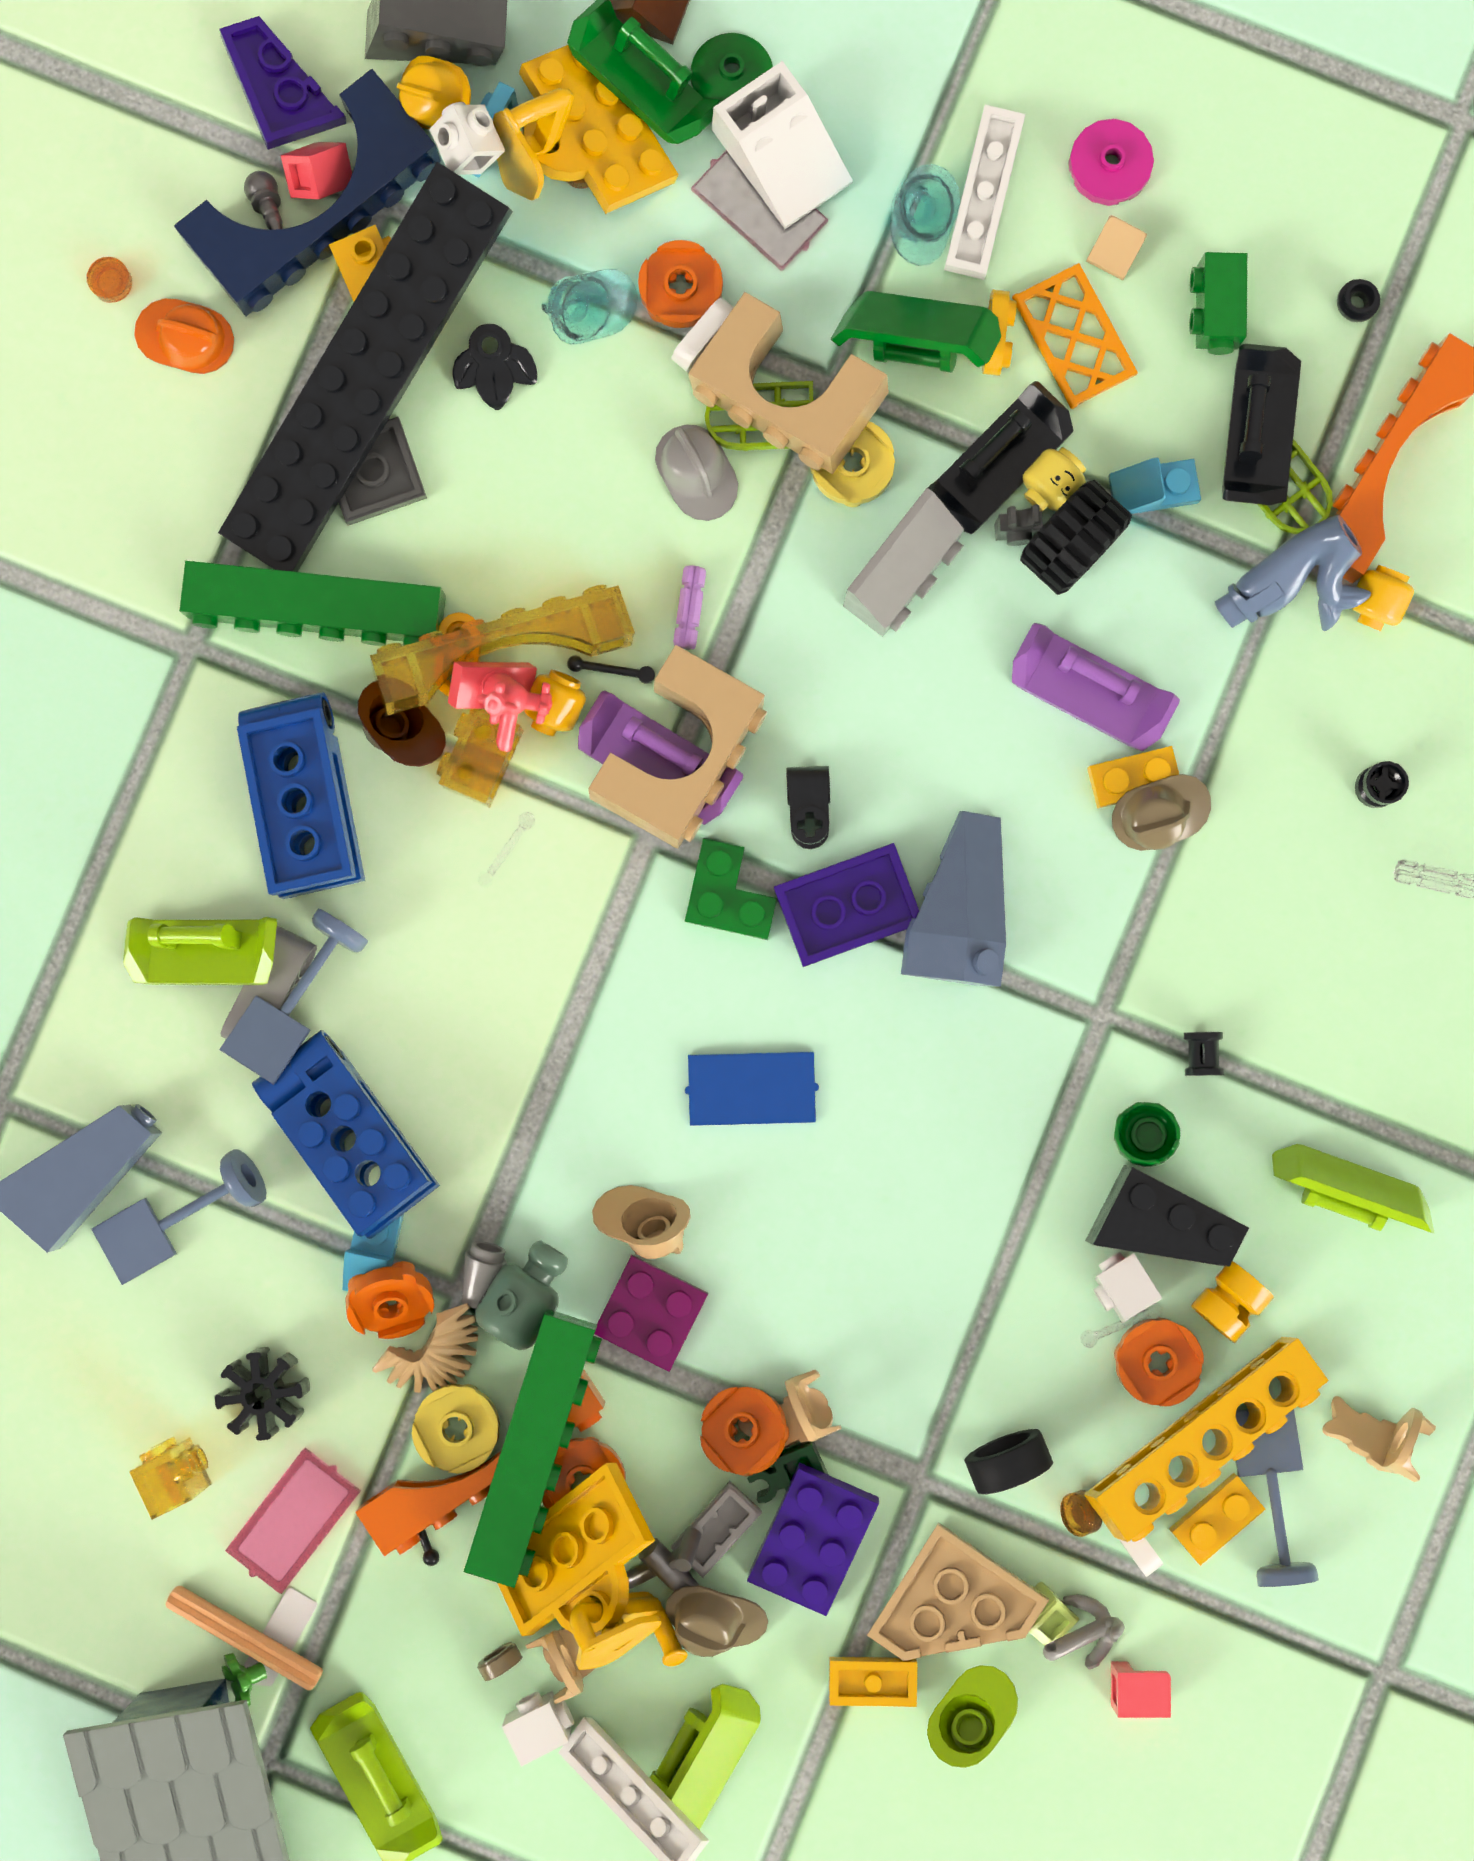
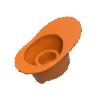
(184, 336)

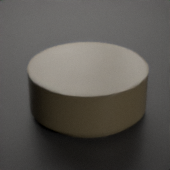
(499, 1661)

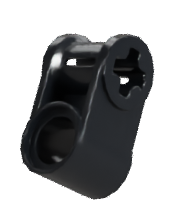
(809, 798)

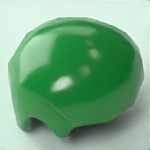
(1147, 1134)

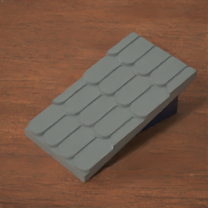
(177, 1780)

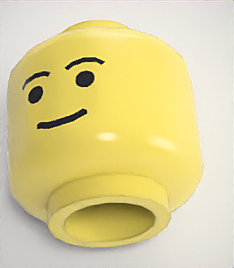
(1053, 478)

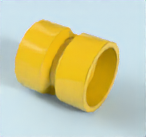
(1232, 1301)

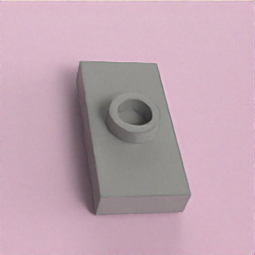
(720, 1526)

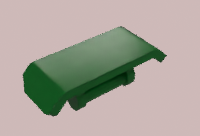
(639, 73)
(920, 330)

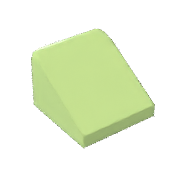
(1054, 1619)

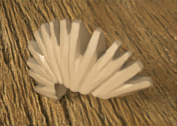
(440, 1355)

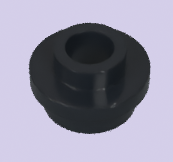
(1367, 292)

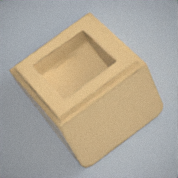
(1116, 247)

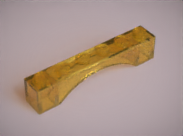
(588, 624)

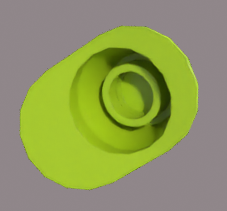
(972, 1716)

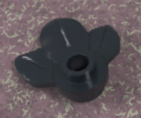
(496, 371)

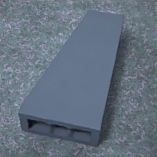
(70, 1180)

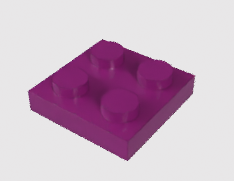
(650, 1313)

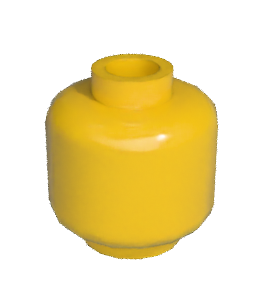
(1388, 597)
(566, 702)

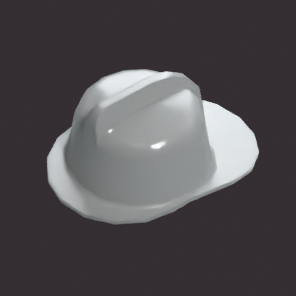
(696, 472)

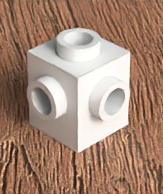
(467, 138)

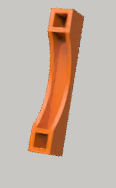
(1441, 386)
(411, 1506)

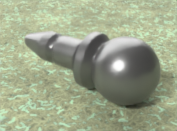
(264, 197)

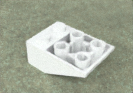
(781, 144)

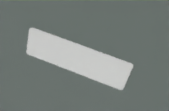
(286, 1626)

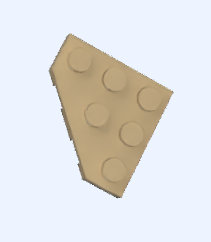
(955, 1602)

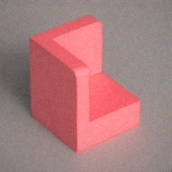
(317, 170)
(1139, 1692)

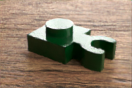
(785, 1467)

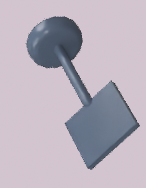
(269, 1037)
(137, 1239)
(1274, 1455)

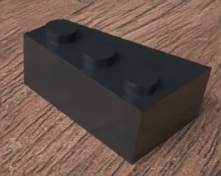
(1164, 1222)

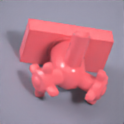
(501, 691)

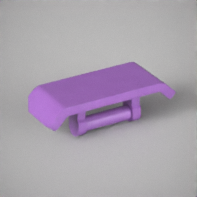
(1092, 689)
(648, 746)

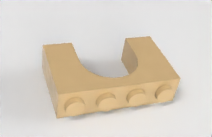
(816, 431)
(672, 805)

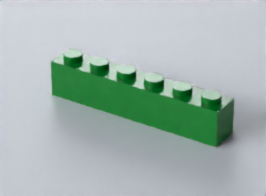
(309, 603)
(531, 1448)

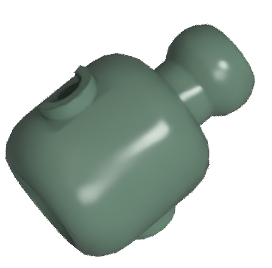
(521, 1296)

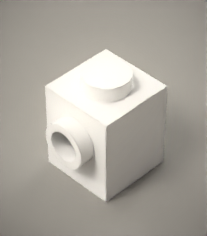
(1125, 1286)
(537, 1726)

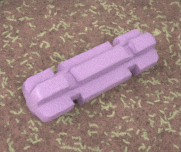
(689, 607)

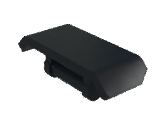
(1261, 425)
(997, 460)

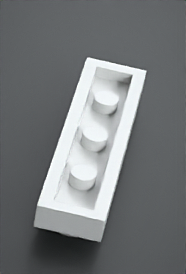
(984, 192)
(632, 1794)

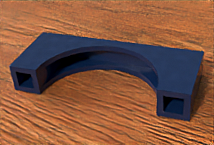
(260, 262)

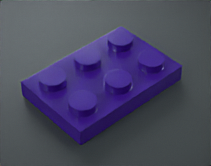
(847, 904)
(813, 1539)

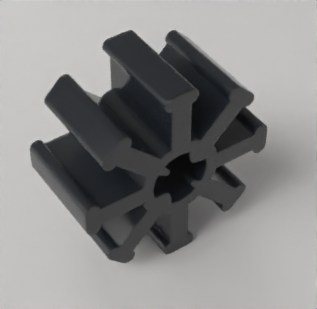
(252, 1405)

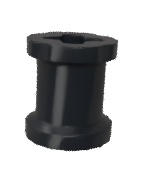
(1211, 1053)

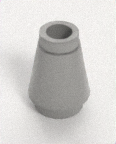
(480, 1269)

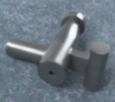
(668, 1566)

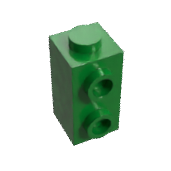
(1220, 302)

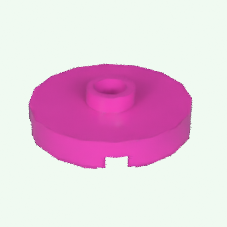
(1109, 182)

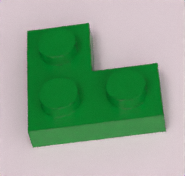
(716, 900)

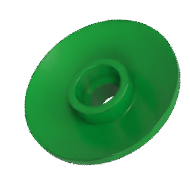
(708, 65)

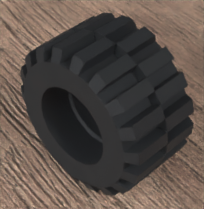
(1075, 537)

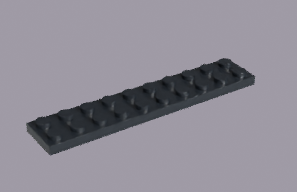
(365, 370)

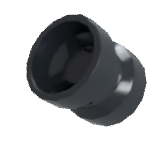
(1390, 783)

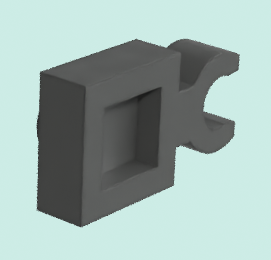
(1018, 525)

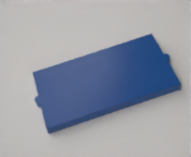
(751, 1088)

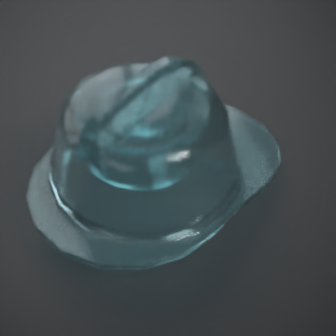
(924, 214)
(591, 305)

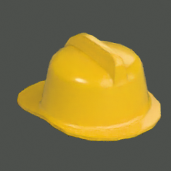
(430, 87)

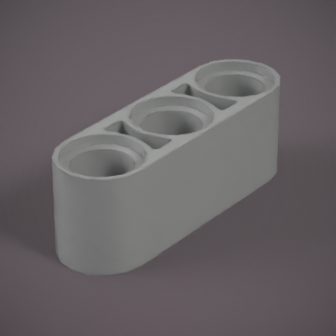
(290, 963)

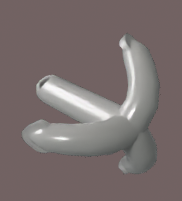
(1104, 1628)

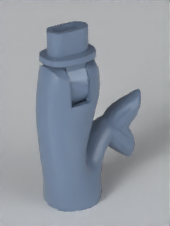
(1282, 574)

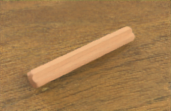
(244, 1637)

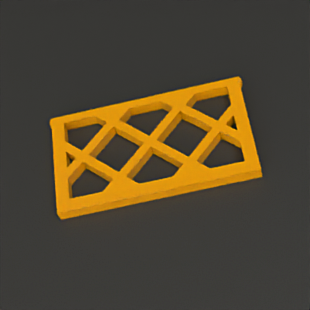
(1089, 304)

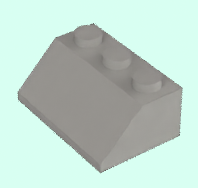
(905, 565)

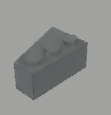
(441, 29)

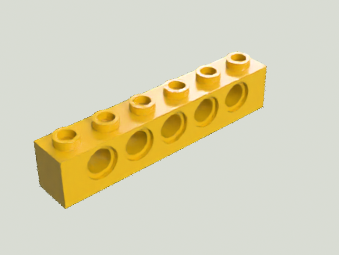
(1115, 1494)

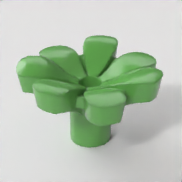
(242, 1677)

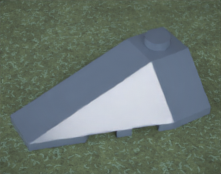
(962, 918)

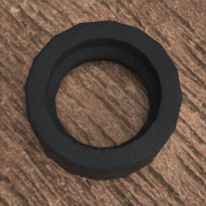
(1008, 1461)

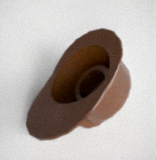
(407, 736)

